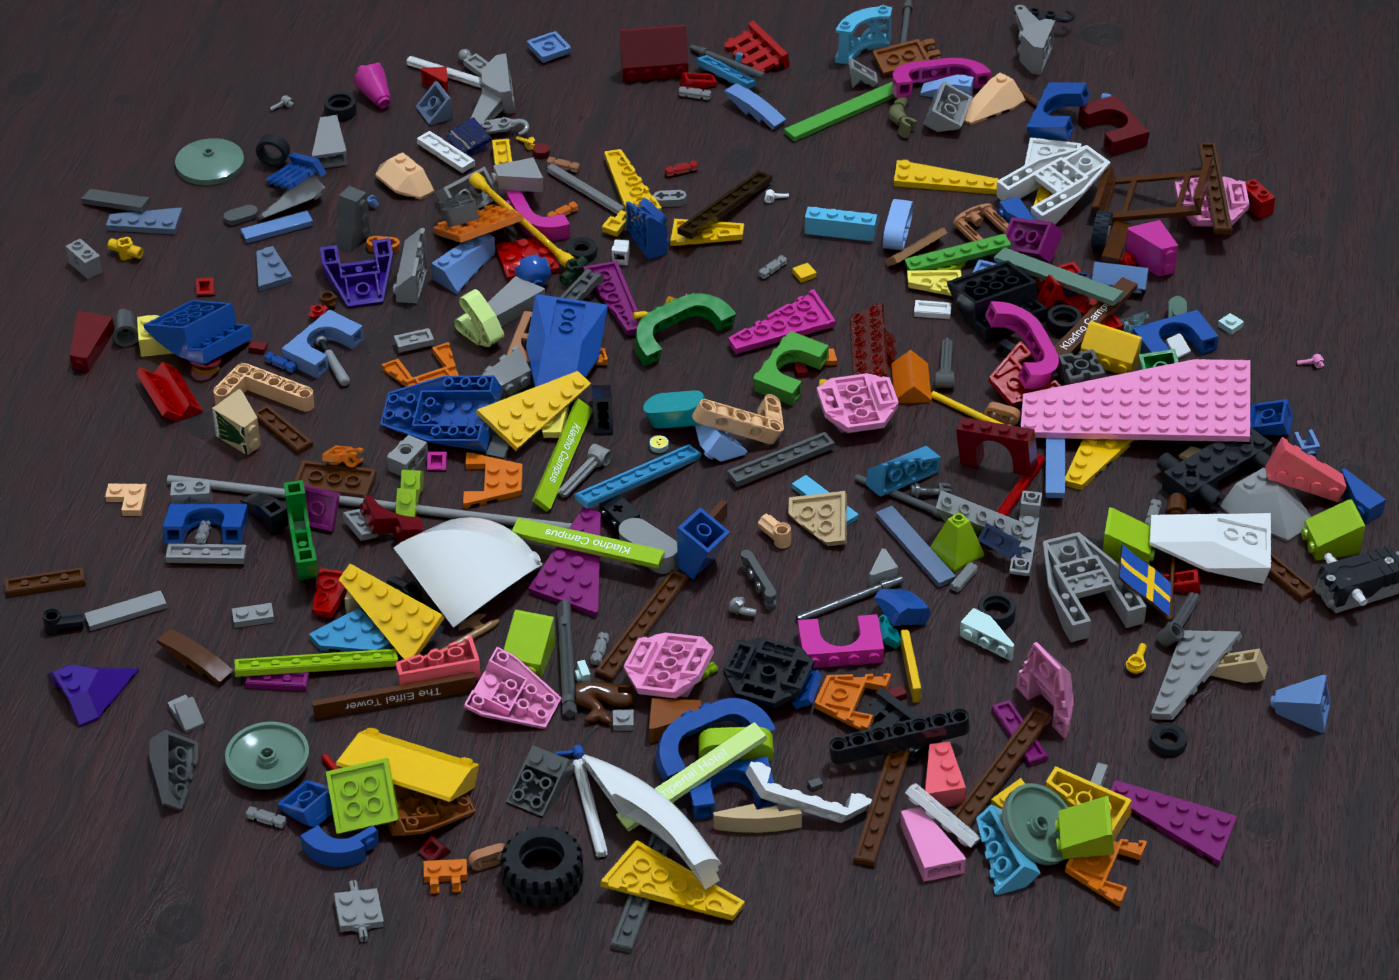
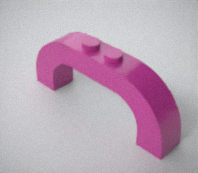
(932, 70)
(554, 227)
(1030, 329)

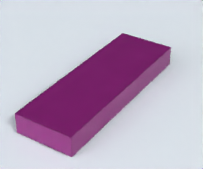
(287, 681)

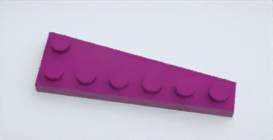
(616, 295)

